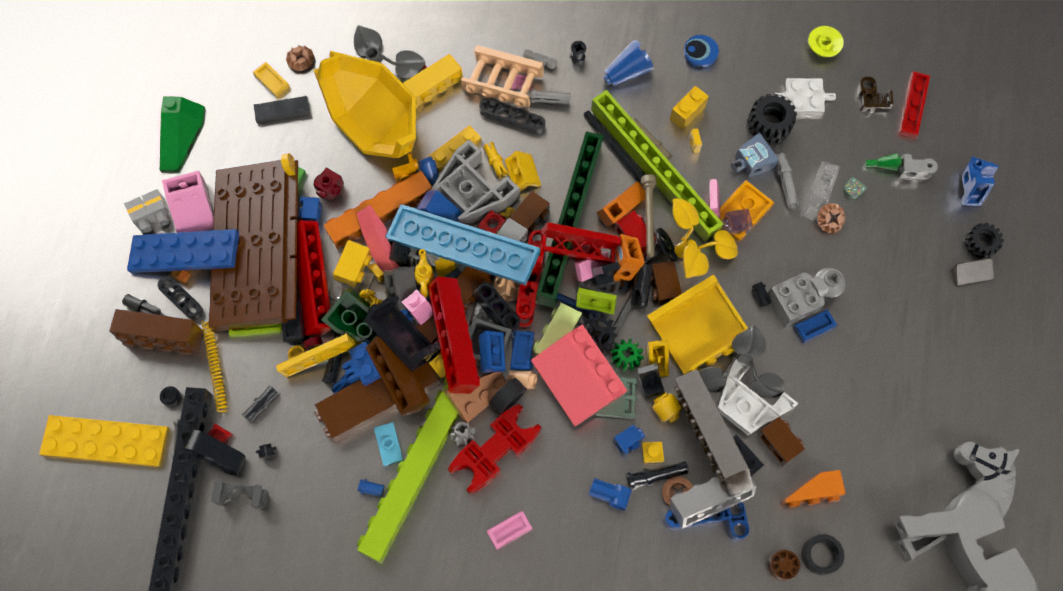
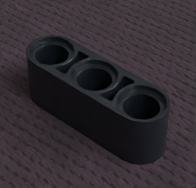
(494, 297)
(215, 453)

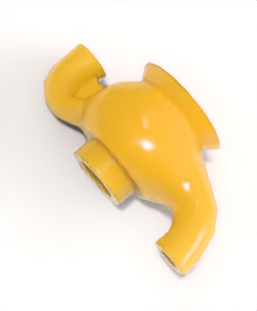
(423, 273)

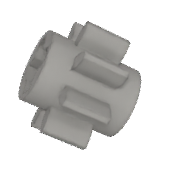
(462, 433)

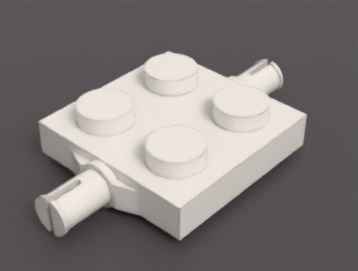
(807, 95)

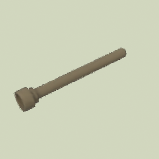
(648, 183)

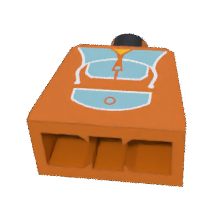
(629, 258)

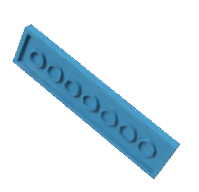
(463, 244)

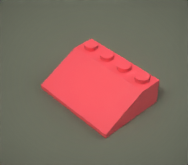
(578, 375)

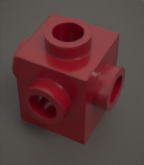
(328, 184)

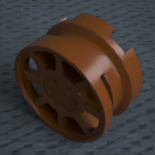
(784, 565)

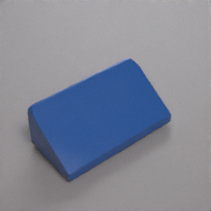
(492, 351)

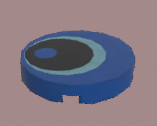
(701, 51)

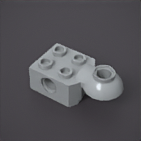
(805, 294)

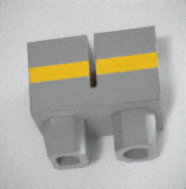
(149, 211)

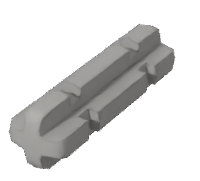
(551, 63)

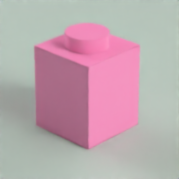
(418, 307)

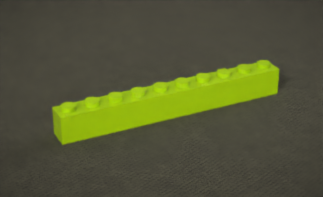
(653, 161)
(409, 479)

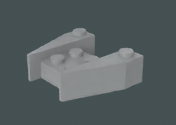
(469, 190)

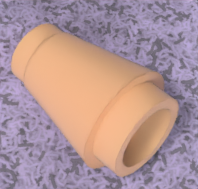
(527, 378)

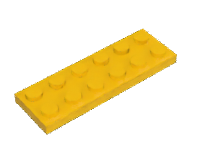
(104, 441)

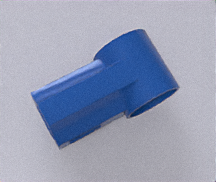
(614, 495)

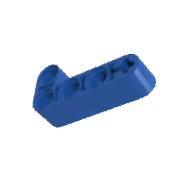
(723, 516)

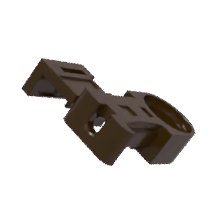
(870, 99)

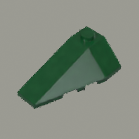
(348, 317)

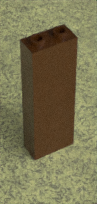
(362, 405)

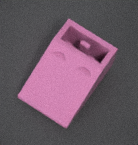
(189, 202)

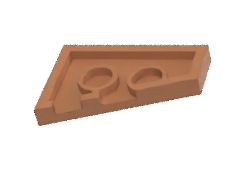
(472, 404)

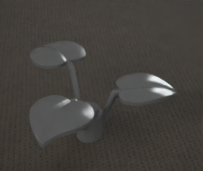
(369, 41)
(746, 345)

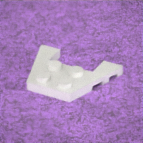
(745, 407)

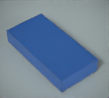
(815, 326)
(522, 350)

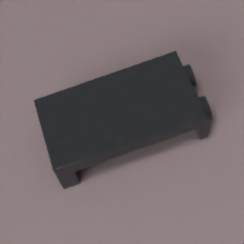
(401, 334)

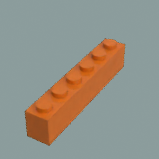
(385, 204)

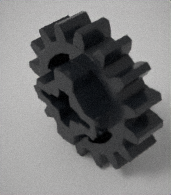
(606, 330)

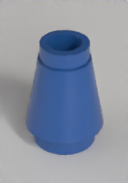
(429, 169)

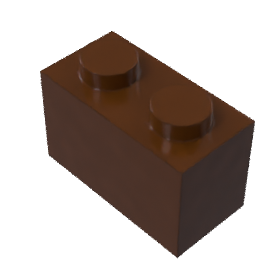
(665, 282)
(781, 441)

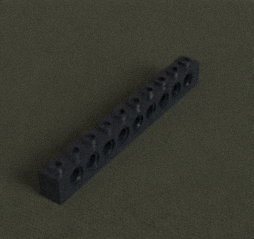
(179, 494)

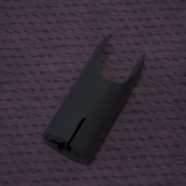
(642, 285)

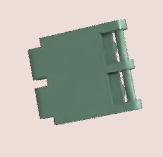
(620, 407)

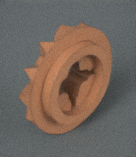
(303, 63)
(824, 217)
(674, 483)

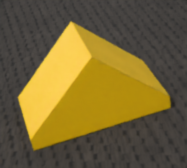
(658, 353)

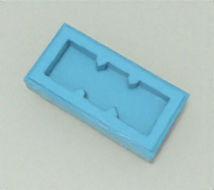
(388, 444)

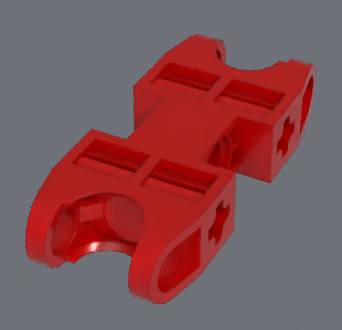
(527, 293)
(506, 438)

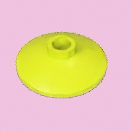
(825, 35)

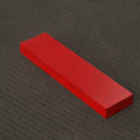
(914, 104)

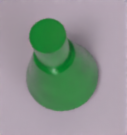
(889, 162)

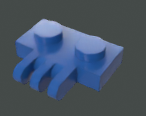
(360, 366)

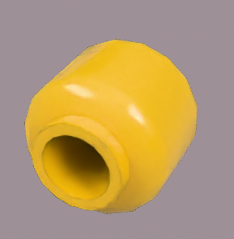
(667, 407)

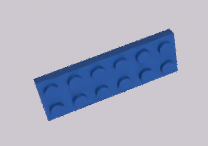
(183, 251)

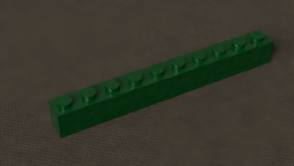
(570, 216)

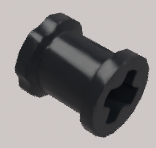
(578, 51)

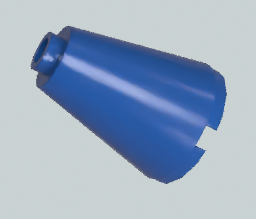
(628, 65)

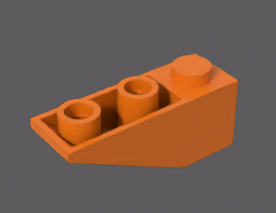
(622, 204)
(823, 486)

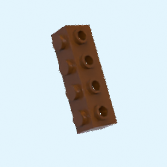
(398, 378)

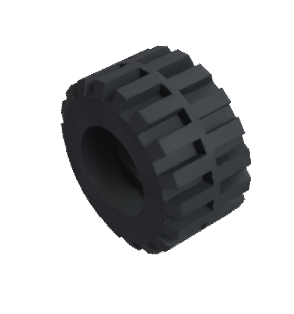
(773, 106)

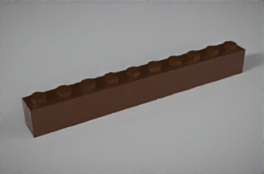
(528, 215)

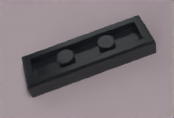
(281, 109)

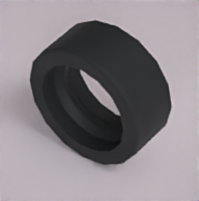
(507, 396)
(837, 548)

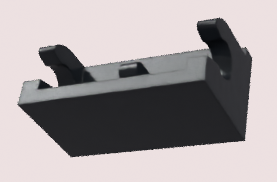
(294, 330)

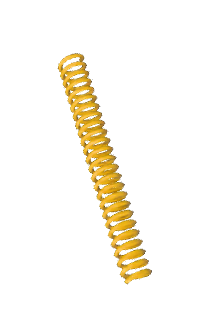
(210, 334)

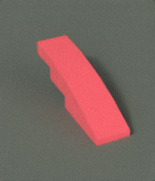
(374, 235)

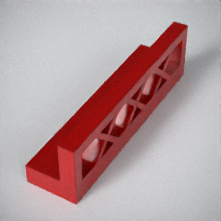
(576, 237)

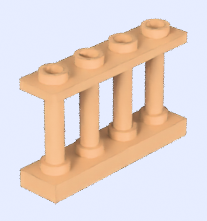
(507, 61)

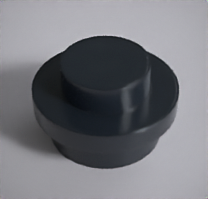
(170, 396)
(266, 450)

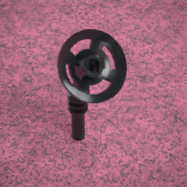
(662, 247)

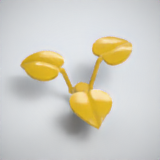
(694, 261)

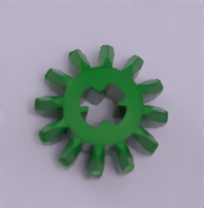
(634, 356)

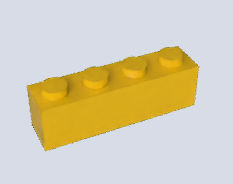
(434, 79)

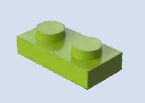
(596, 301)

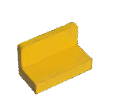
(522, 170)

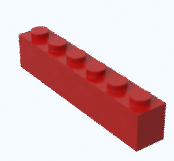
(312, 278)
(453, 336)

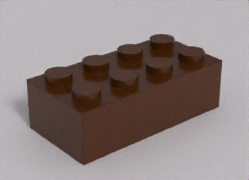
(156, 332)

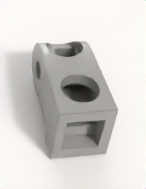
(916, 168)

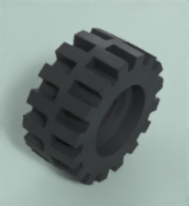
(989, 232)

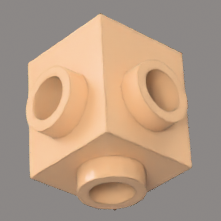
(507, 289)

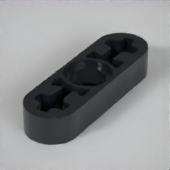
(182, 306)

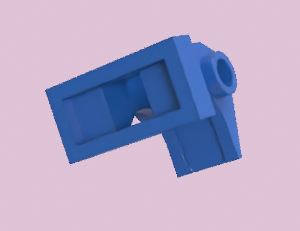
(975, 176)

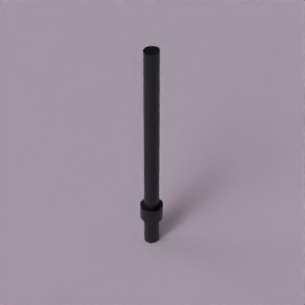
(616, 148)

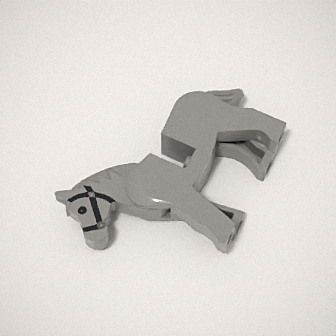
(970, 517)

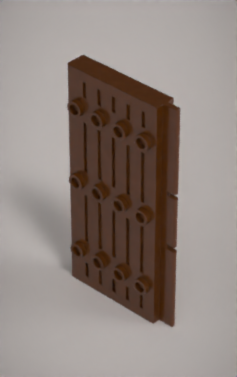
(262, 285)

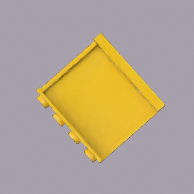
(698, 325)

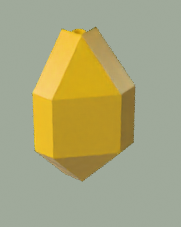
(368, 104)

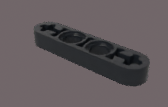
(510, 119)

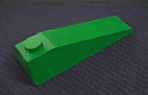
(178, 126)

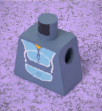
(755, 157)

